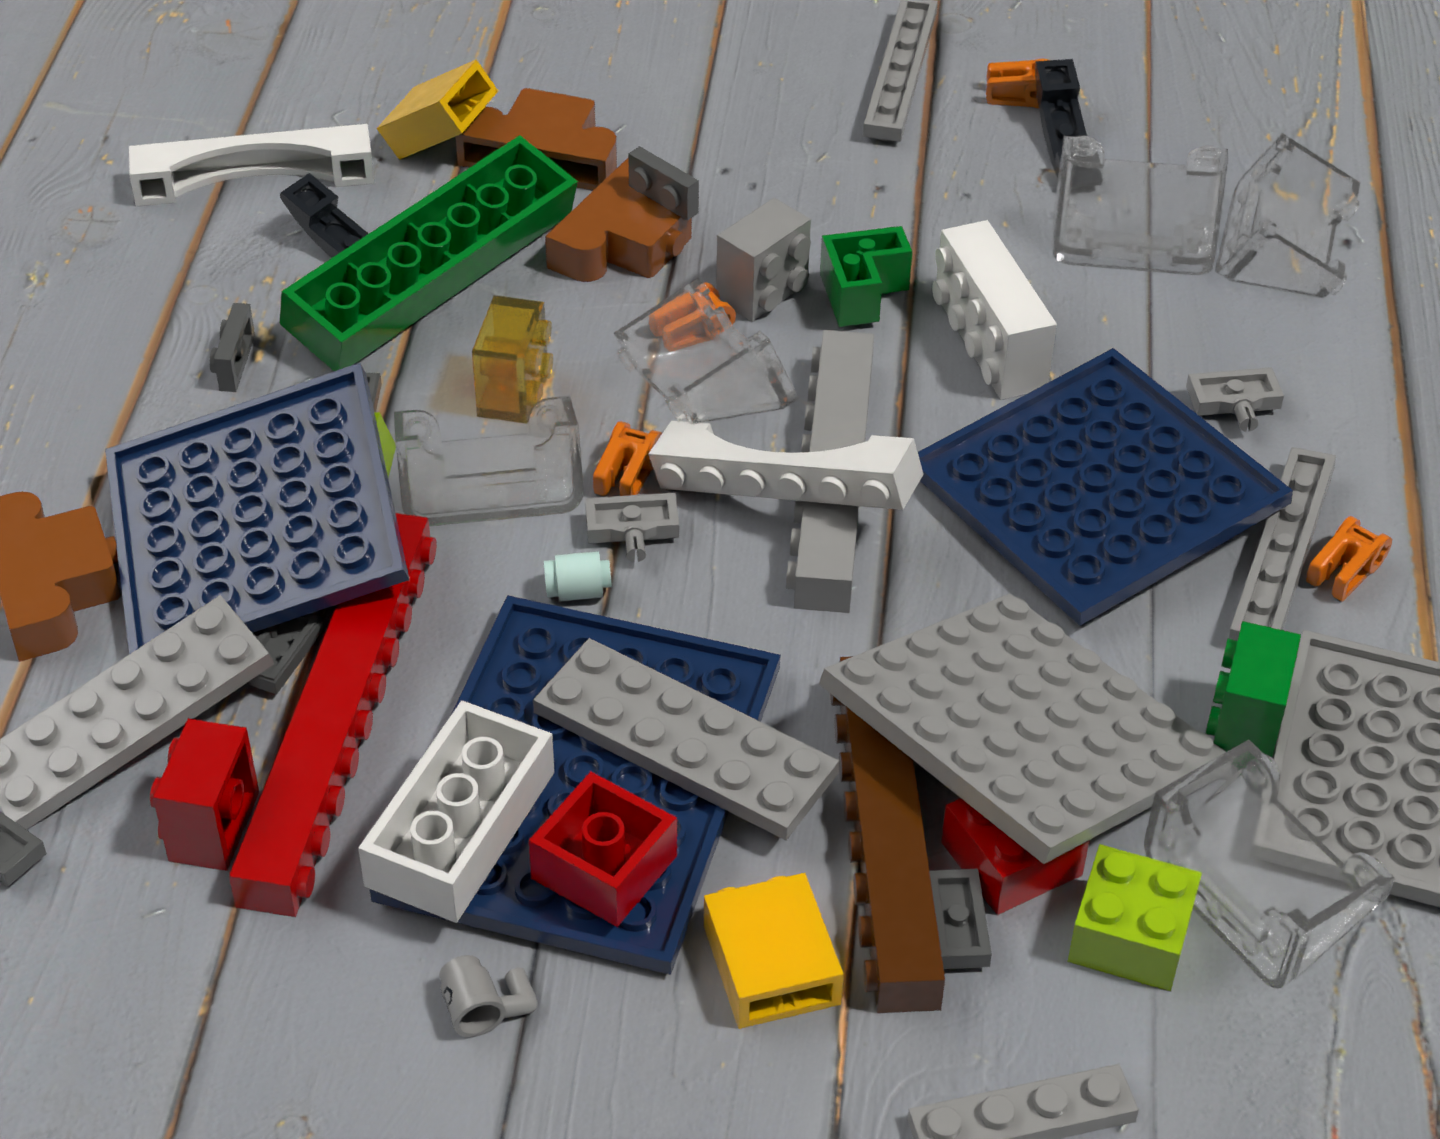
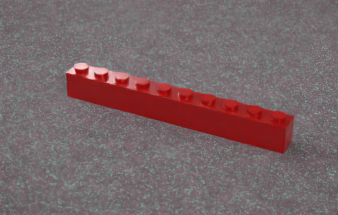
(324, 738)

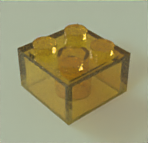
(511, 359)

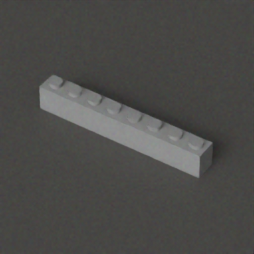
(837, 420)

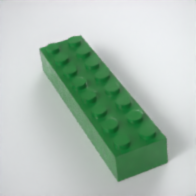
(426, 254)

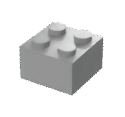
(763, 259)

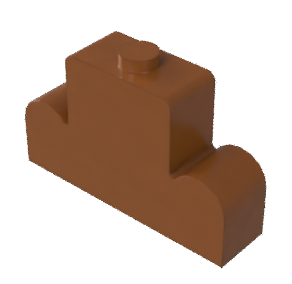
(554, 124)
(616, 228)
(51, 572)

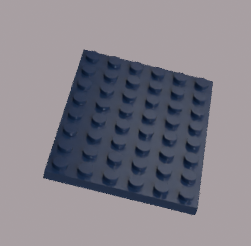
(516, 662)

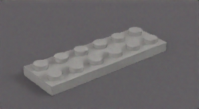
(126, 711)
(687, 738)

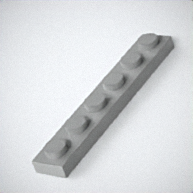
(900, 70)
(1285, 542)

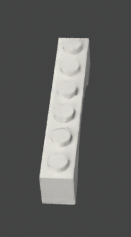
(173, 168)
(865, 474)

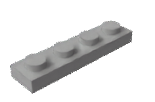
(1032, 1110)

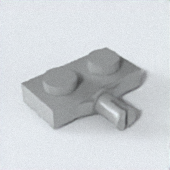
(1235, 393)
(632, 520)

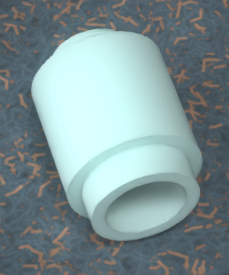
(577, 576)

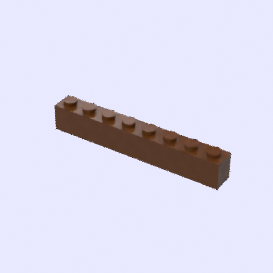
(893, 867)

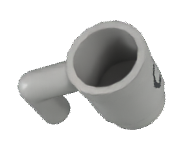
(474, 999)

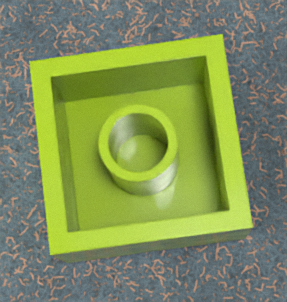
(1134, 917)

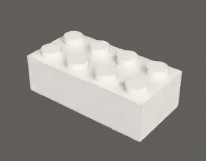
(994, 309)
(457, 811)

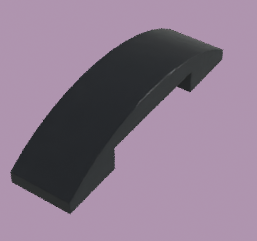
(1058, 105)
(317, 213)

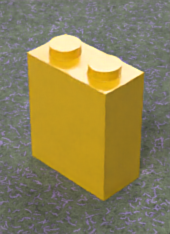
(437, 109)
(772, 950)

